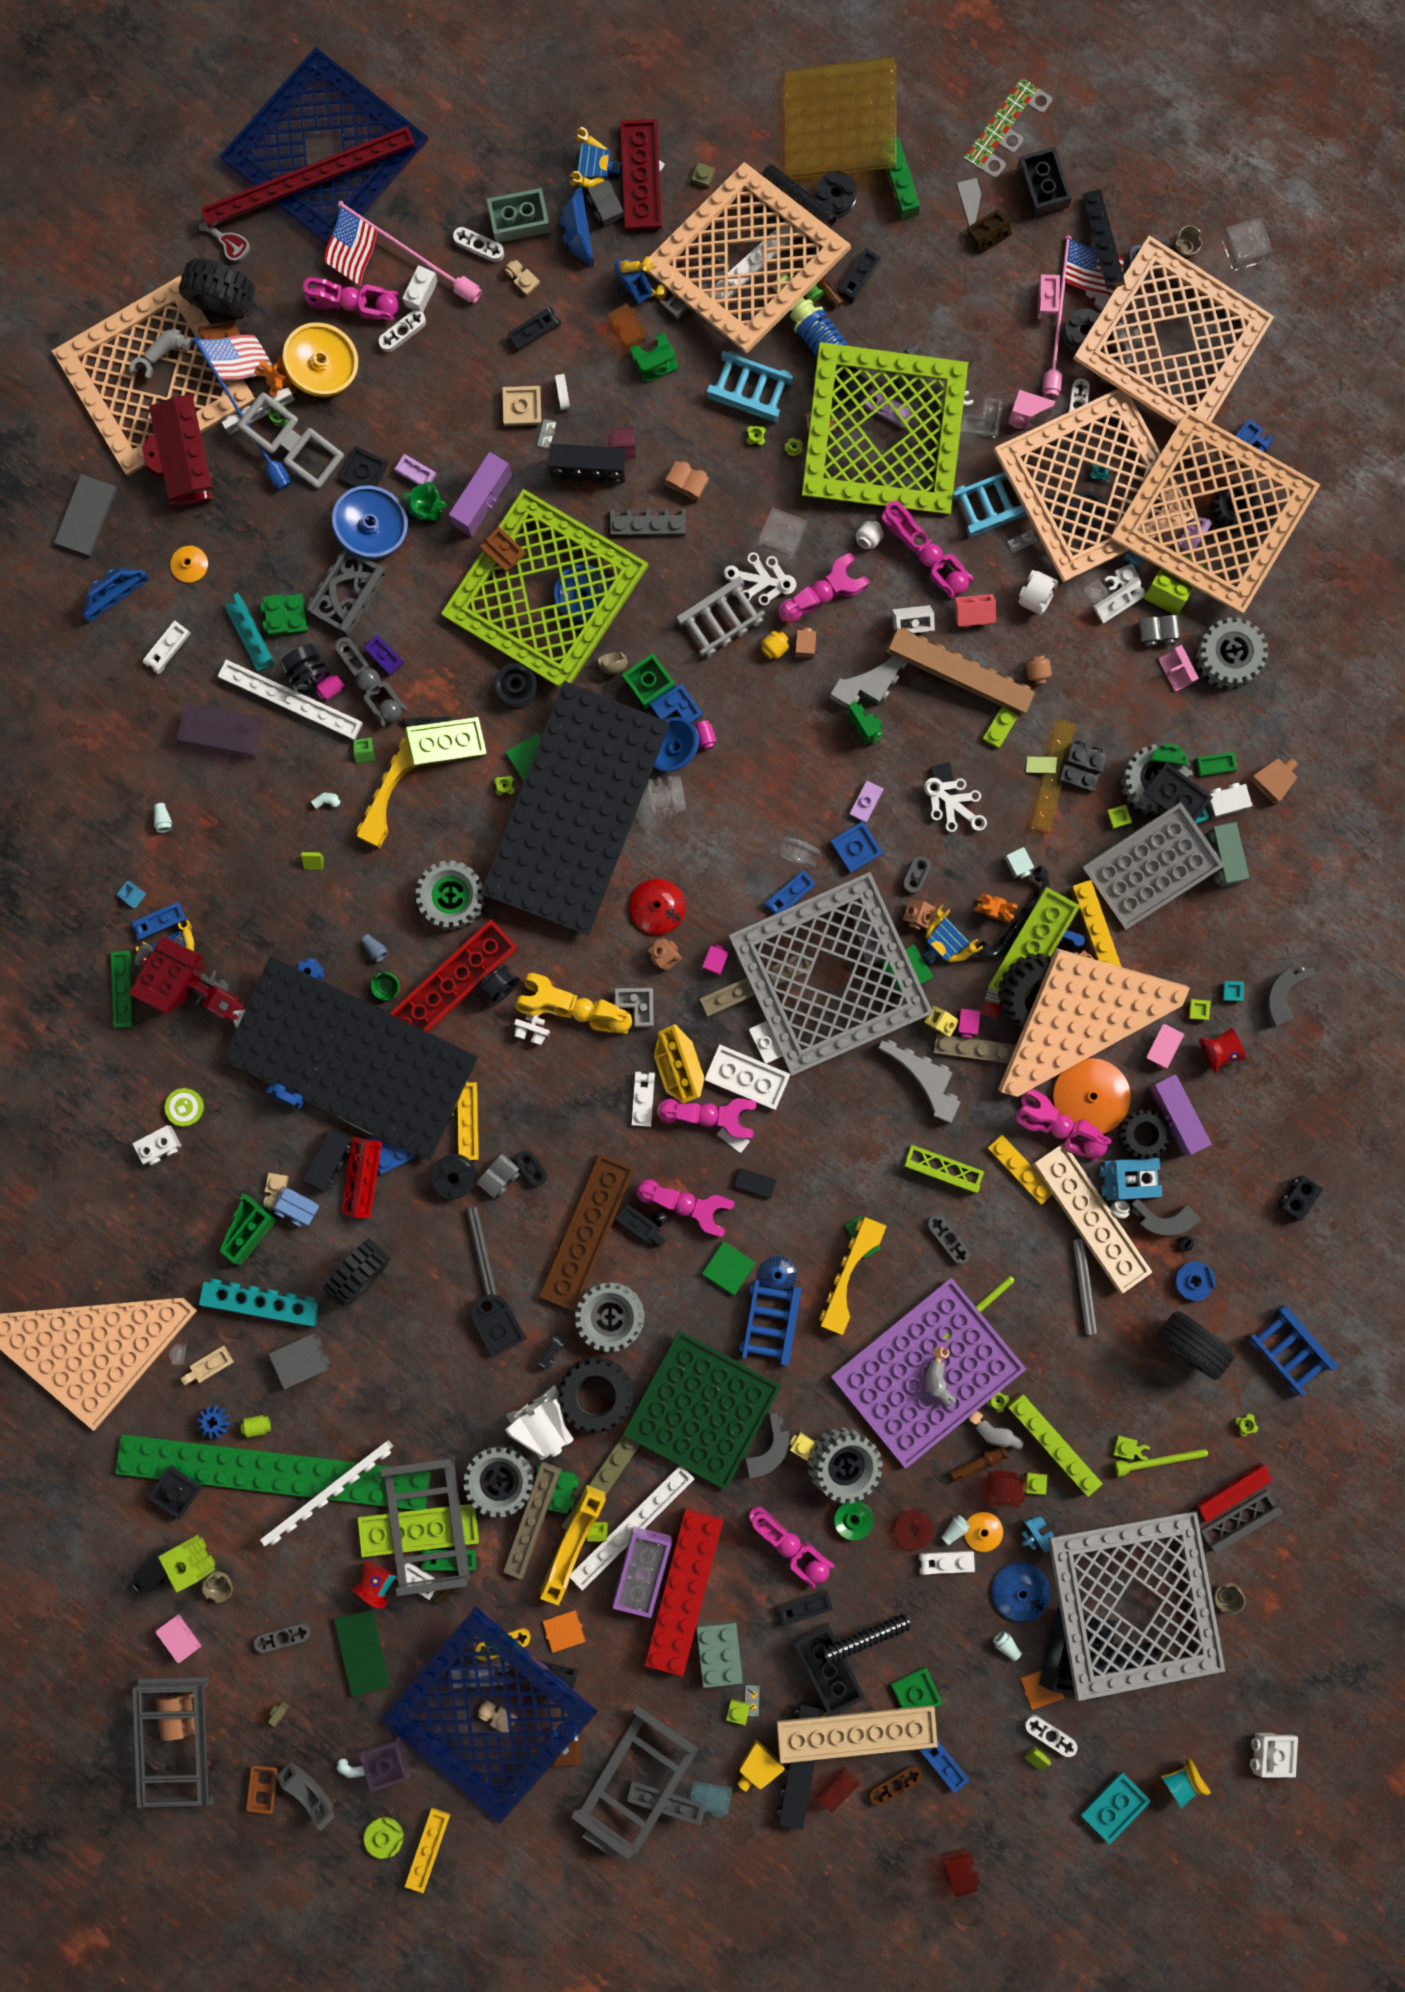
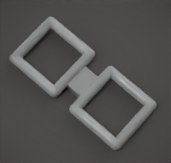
(290, 440)

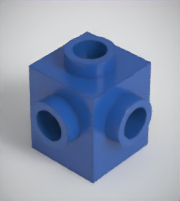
(316, 968)

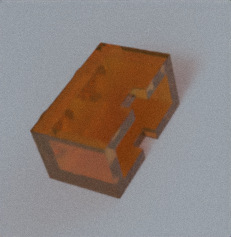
(625, 322)

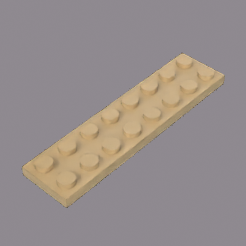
(1092, 1218)
(856, 1734)

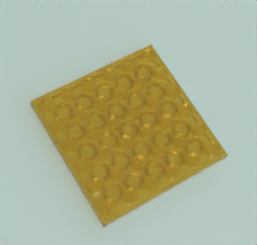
(841, 117)

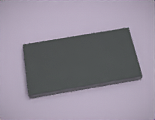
(85, 515)

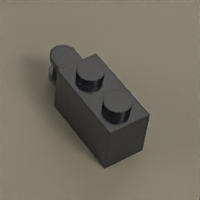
(150, 1574)

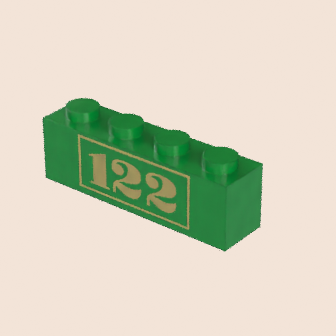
(902, 186)

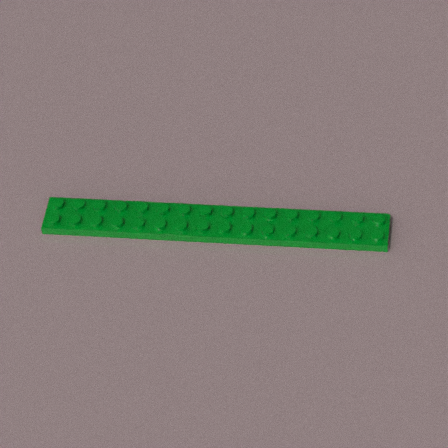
(264, 1471)

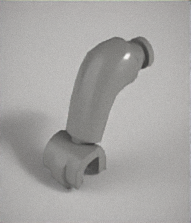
(165, 342)

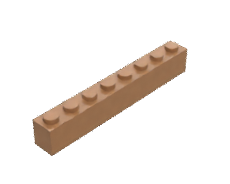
(960, 671)

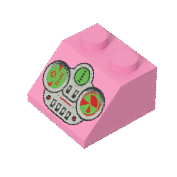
(1030, 410)

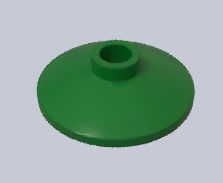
(855, 1530)

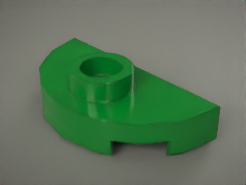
(1170, 753)

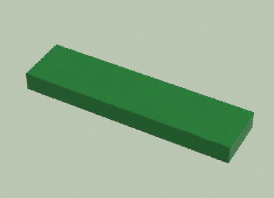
(121, 986)

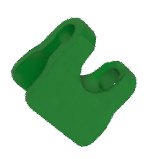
(657, 362)

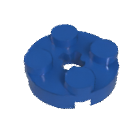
(287, 1098)
(1200, 1271)

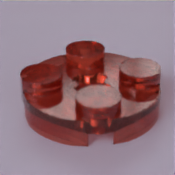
(920, 1520)

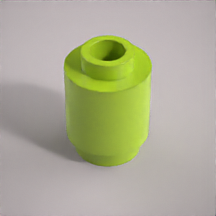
(255, 1426)

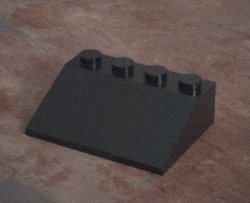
(1056, 1668)

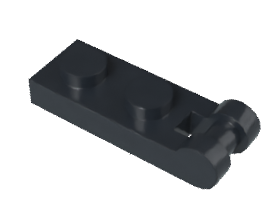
(859, 274)
(534, 328)
(804, 1607)

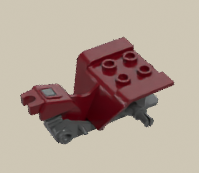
(171, 975)

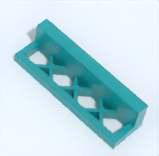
(249, 633)

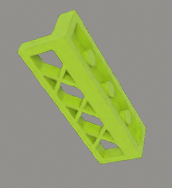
(946, 1177)

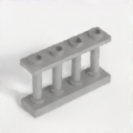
(704, 608)

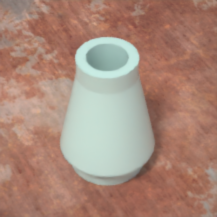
(162, 820)
(955, 1530)
(1005, 1643)

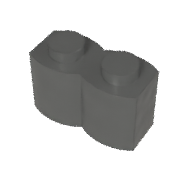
(605, 202)
(1159, 630)
(498, 1176)

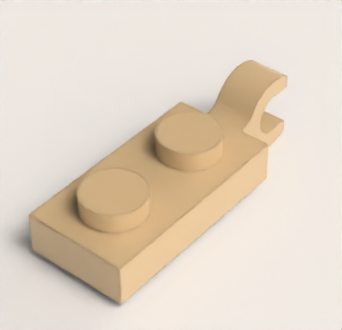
(208, 1366)

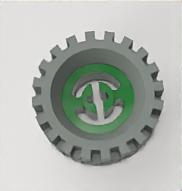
(430, 895)

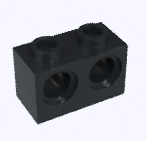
(1304, 1201)

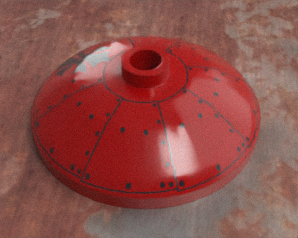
(657, 920)

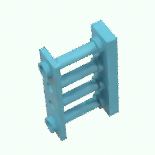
(752, 404)
(993, 520)

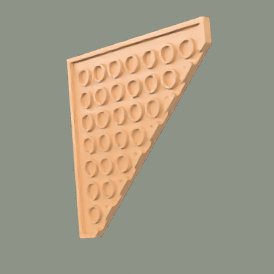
(1082, 1011)
(92, 1352)

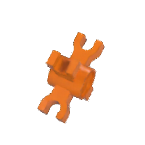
(275, 376)
(995, 907)

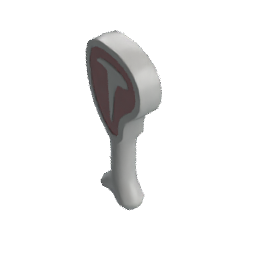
(235, 245)

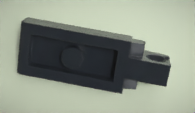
(640, 1225)

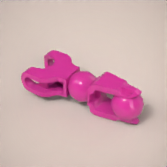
(350, 299)
(823, 591)
(709, 1115)
(1045, 1118)
(685, 1204)
(790, 1546)

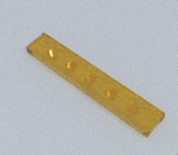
(1050, 785)

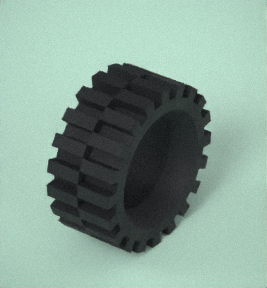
(356, 1273)

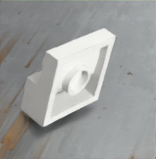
(1274, 1755)

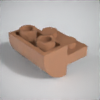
(175, 1727)

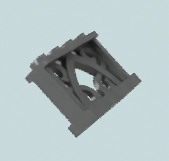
(352, 616)

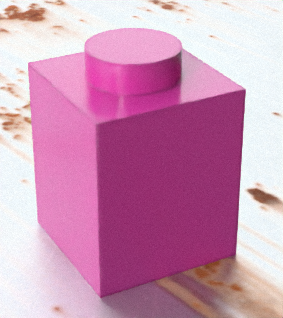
(715, 959)
(968, 1023)

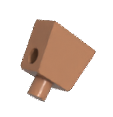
(1276, 779)

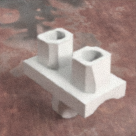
(539, 1033)

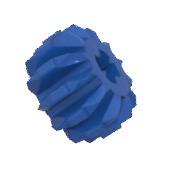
(216, 1429)

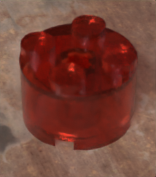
(1005, 1488)

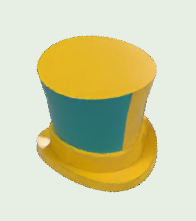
(1185, 1783)

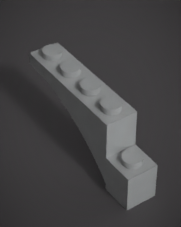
(871, 685)
(930, 1077)

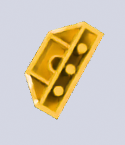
(678, 1065)

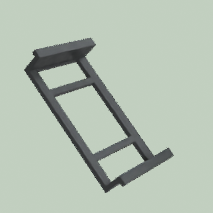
(457, 1524)
(173, 1684)
(599, 1829)

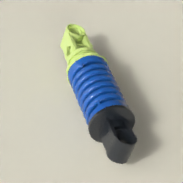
(816, 329)

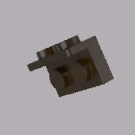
(990, 230)

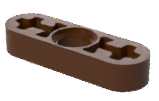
(911, 1783)

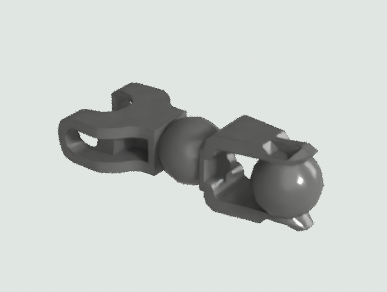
(369, 681)

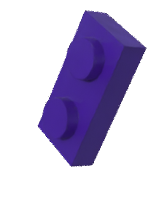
(383, 655)

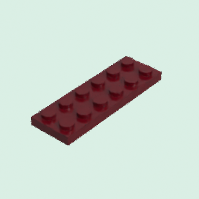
(641, 174)

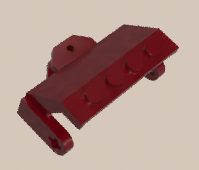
(178, 452)

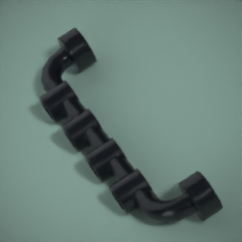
(1004, 943)

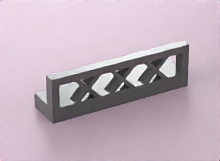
(1245, 1528)

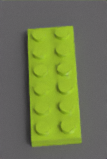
(1040, 932)
(418, 1528)

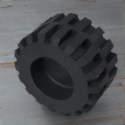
(1224, 515)
(1160, 1134)

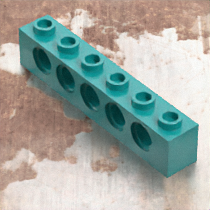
(210, 1298)

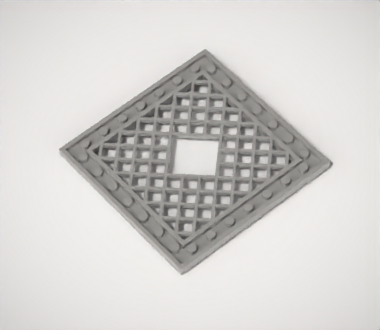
(802, 1059)
(1210, 1658)

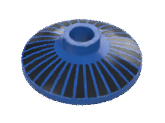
(777, 1264)

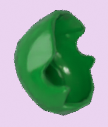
(385, 986)

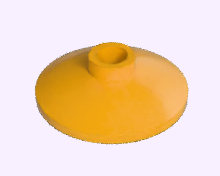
(193, 571)
(982, 1521)

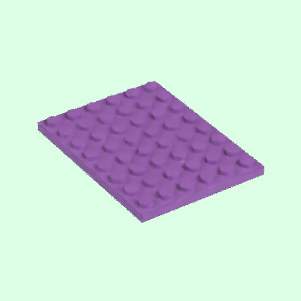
(890, 1374)

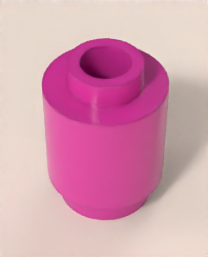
(329, 687)
(706, 735)

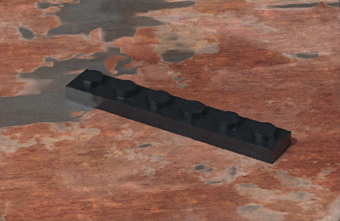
(1103, 239)

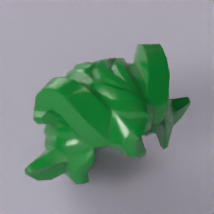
(424, 502)

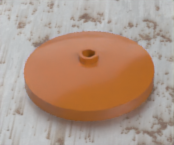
(1097, 1077)

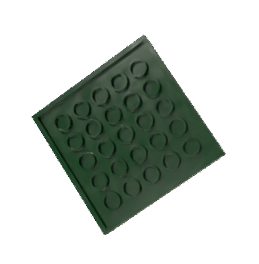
(702, 1409)

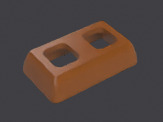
(255, 1786)

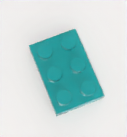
(1115, 1807)

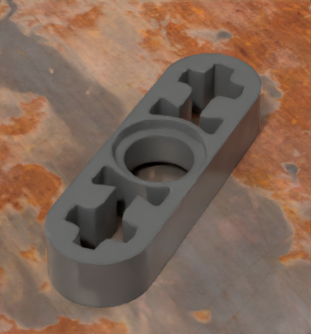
(953, 1254)
(267, 1636)

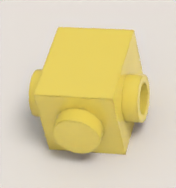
(942, 1021)
(802, 1445)

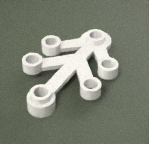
(763, 579)
(952, 802)

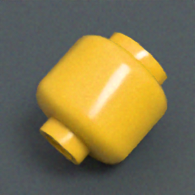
(774, 645)

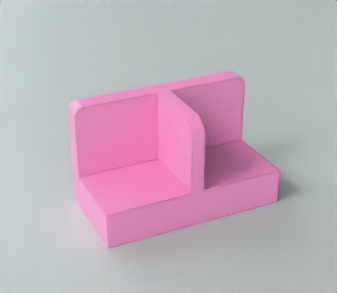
(1048, 295)
(1178, 668)
(1164, 1046)
(178, 1638)

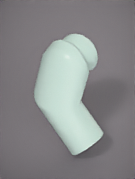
(328, 798)
(348, 1771)

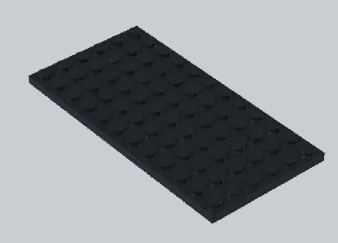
(575, 808)
(350, 1058)

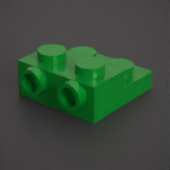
(284, 614)
(868, 727)
(562, 1495)

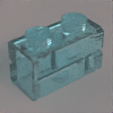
(715, 1796)

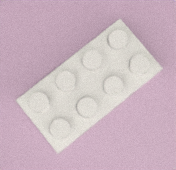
(747, 1077)

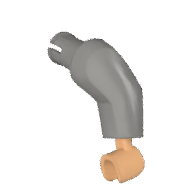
(935, 1379)
(995, 1436)

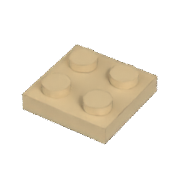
(522, 405)

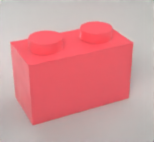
(975, 610)

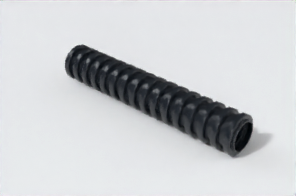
(799, 195)
(863, 1639)

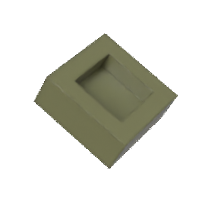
(703, 175)
(277, 1713)

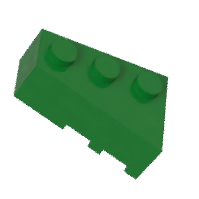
(247, 1230)

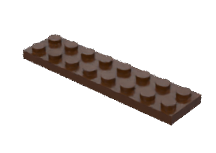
(587, 1232)

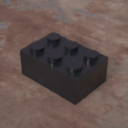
(1044, 182)

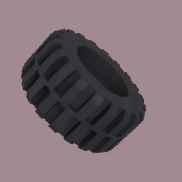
(216, 288)
(1016, 983)
(577, 1414)

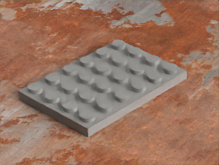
(1153, 865)

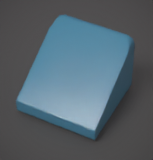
(1135, 559)
(131, 894)

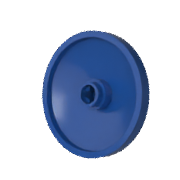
(371, 507)

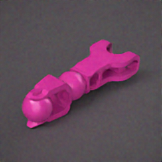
(930, 554)

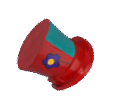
(1222, 1049)
(374, 1584)

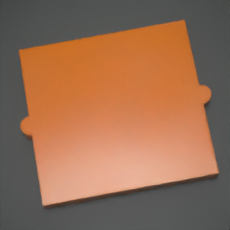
(564, 1631)
(1037, 1694)

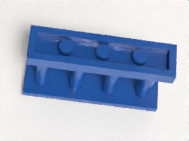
(785, 1334)
(1311, 1346)

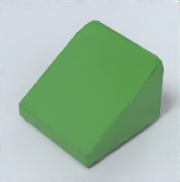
(363, 750)

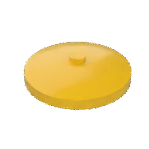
(320, 359)

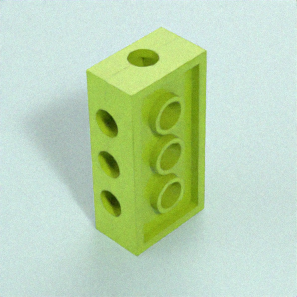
(187, 1563)

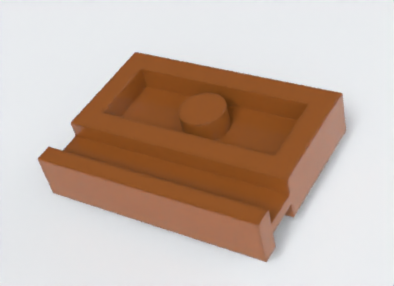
(218, 330)
(502, 549)

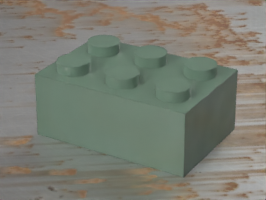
(518, 215)
(1228, 846)
(719, 1653)

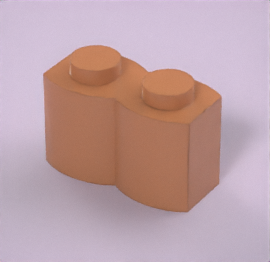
(686, 480)

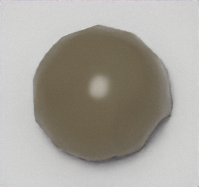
(1188, 241)
(613, 663)
(217, 1586)
(1229, 1598)

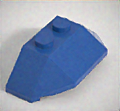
(576, 227)
(110, 590)

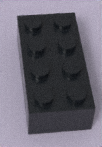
(587, 463)
(833, 1682)

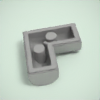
(641, 1000)

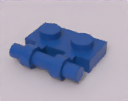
(1251, 433)

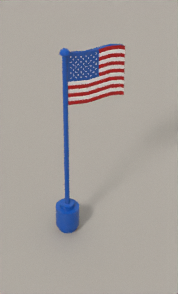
(235, 360)

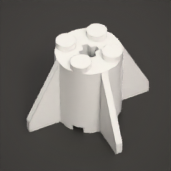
(540, 1425)

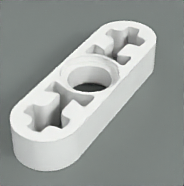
(477, 237)
(402, 323)
(1074, 392)
(1066, 1739)

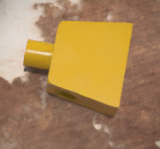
(759, 1767)

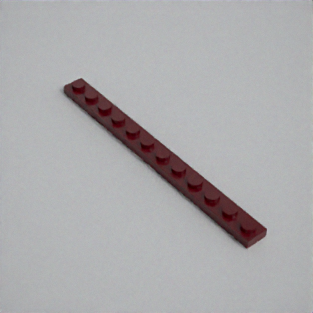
(307, 176)

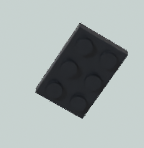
(1172, 787)

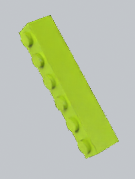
(1054, 1444)

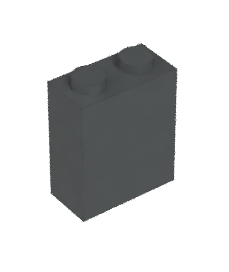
(300, 1361)

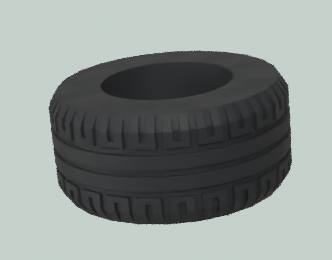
(1196, 1345)

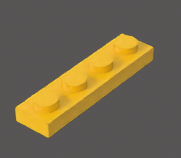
(468, 1122)
(1020, 1169)
(427, 1850)

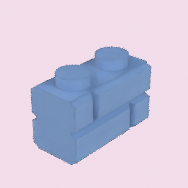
(295, 1206)

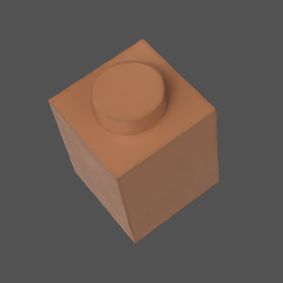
(805, 643)

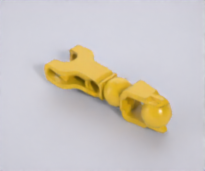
(548, 999)

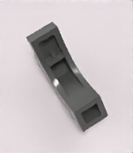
(1276, 997)
(1179, 1223)
(766, 1462)
(308, 1792)

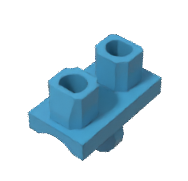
(1034, 1525)

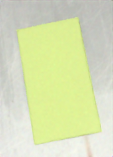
(1041, 764)

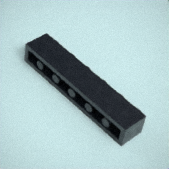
(798, 1779)

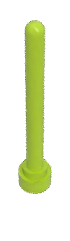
(991, 1297)
(1123, 1468)

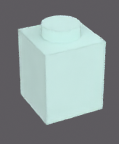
(1019, 863)

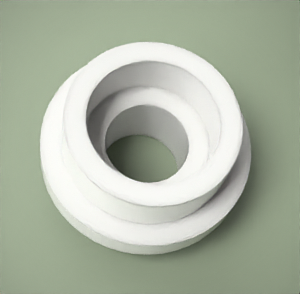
(1120, 1209)

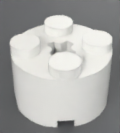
(1038, 592)

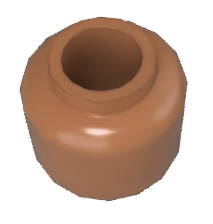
(1038, 669)

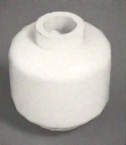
(869, 534)

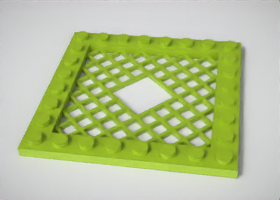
(884, 361)
(477, 578)

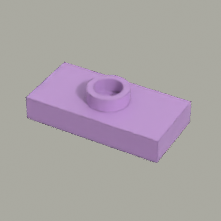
(414, 470)
(1192, 530)
(866, 801)

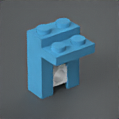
(1115, 1180)

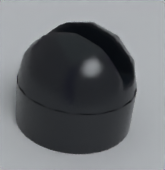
(660, 1218)
(1182, 1240)

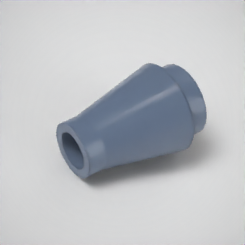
(374, 948)

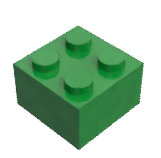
(648, 681)

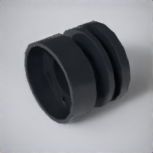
(304, 668)

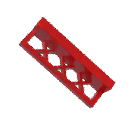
(363, 1179)
(1234, 1492)

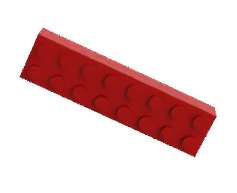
(456, 978)
(684, 1591)

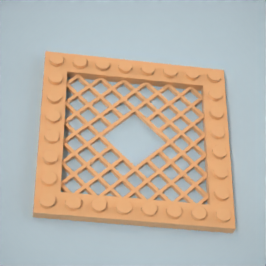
(747, 178)
(1201, 282)
(114, 327)
(1241, 452)
(1010, 456)

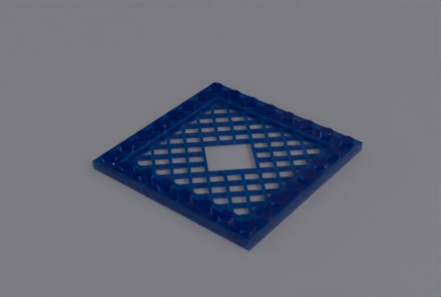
(283, 99)
(440, 1755)

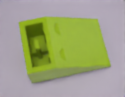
(1169, 591)

